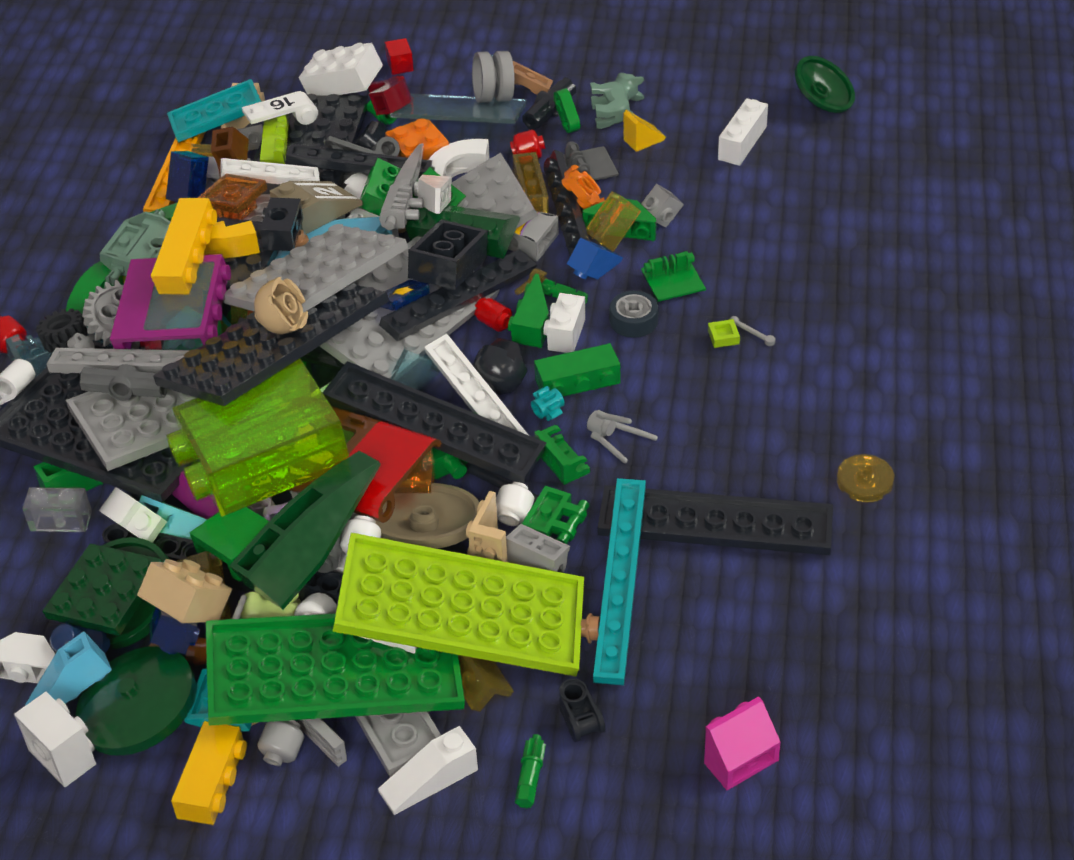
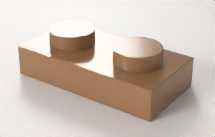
(530, 79)

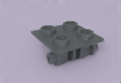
(593, 161)

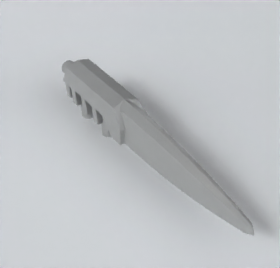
(400, 198)

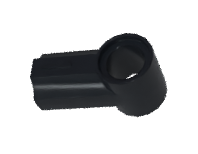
(371, 135)

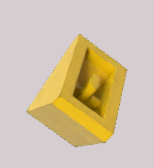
(640, 133)

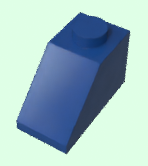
(592, 259)

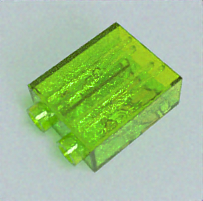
(259, 442)

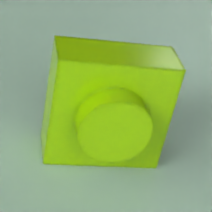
(723, 333)

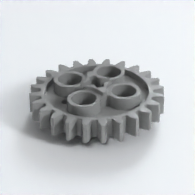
(101, 310)

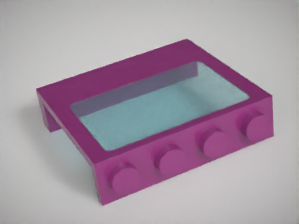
(155, 316)

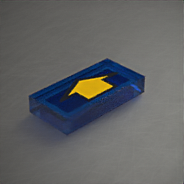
(405, 294)

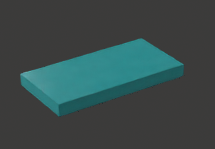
(212, 110)

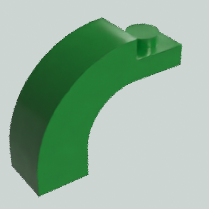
(87, 283)

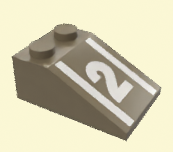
(319, 200)

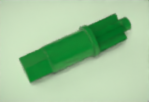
(530, 770)

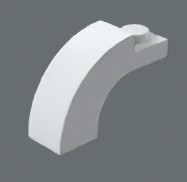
(132, 515)

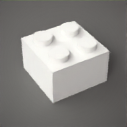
(56, 738)

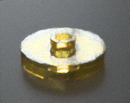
(865, 477)

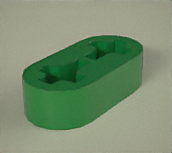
(566, 110)

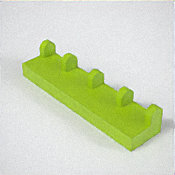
(275, 140)

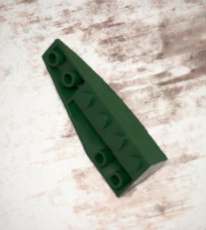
(304, 531)

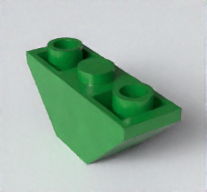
(642, 228)

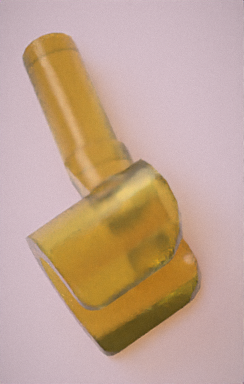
(519, 290)

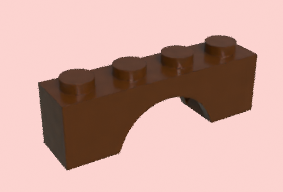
(228, 144)

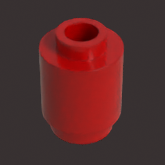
(493, 314)

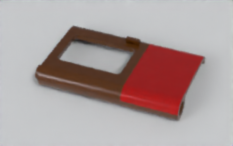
(395, 449)

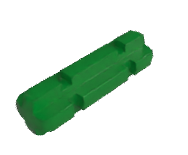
(550, 288)

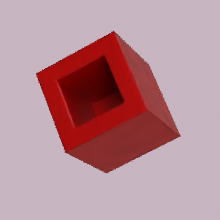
(399, 56)

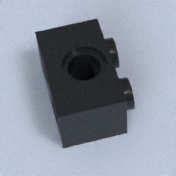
(280, 224)

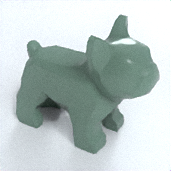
(615, 98)

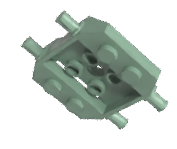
(134, 240)

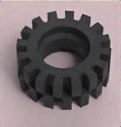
(59, 328)

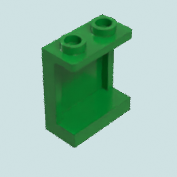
(228, 534)

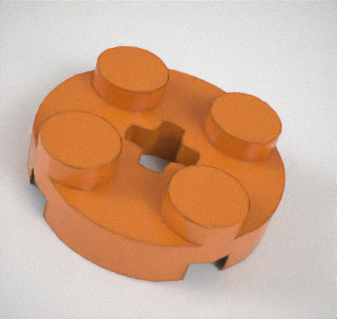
(582, 186)

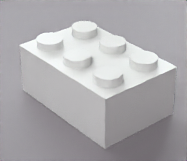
(341, 70)

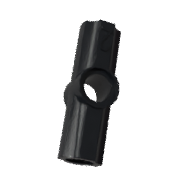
(544, 105)

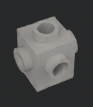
(662, 205)

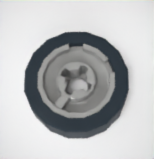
(633, 314)

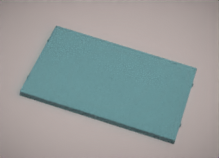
(460, 109)

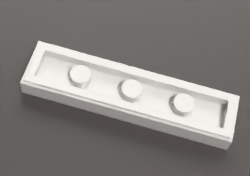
(271, 172)

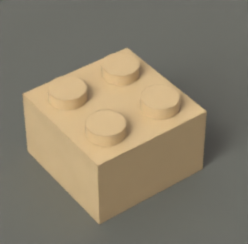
(184, 591)

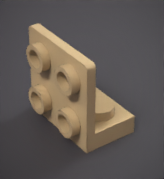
(483, 532)

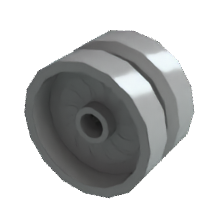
(493, 76)

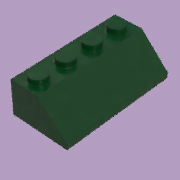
(499, 225)

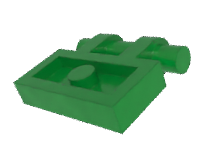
(548, 511)

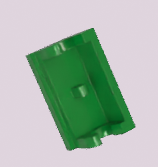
(561, 457)

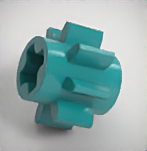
(547, 403)

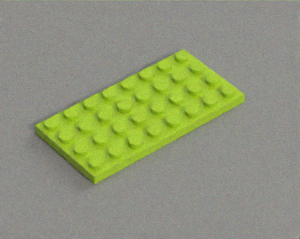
(461, 604)

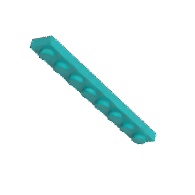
(619, 583)

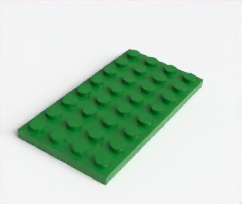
(306, 671)

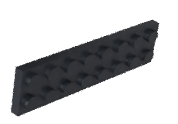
(459, 430)
(729, 521)

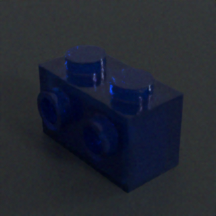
(184, 177)
(172, 634)

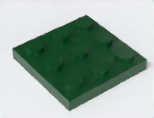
(100, 590)

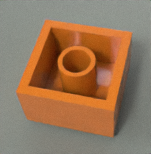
(415, 133)

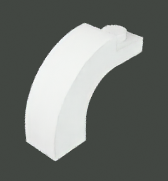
(460, 157)

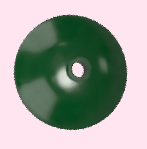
(824, 84)

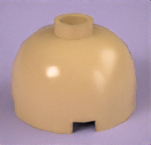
(280, 306)

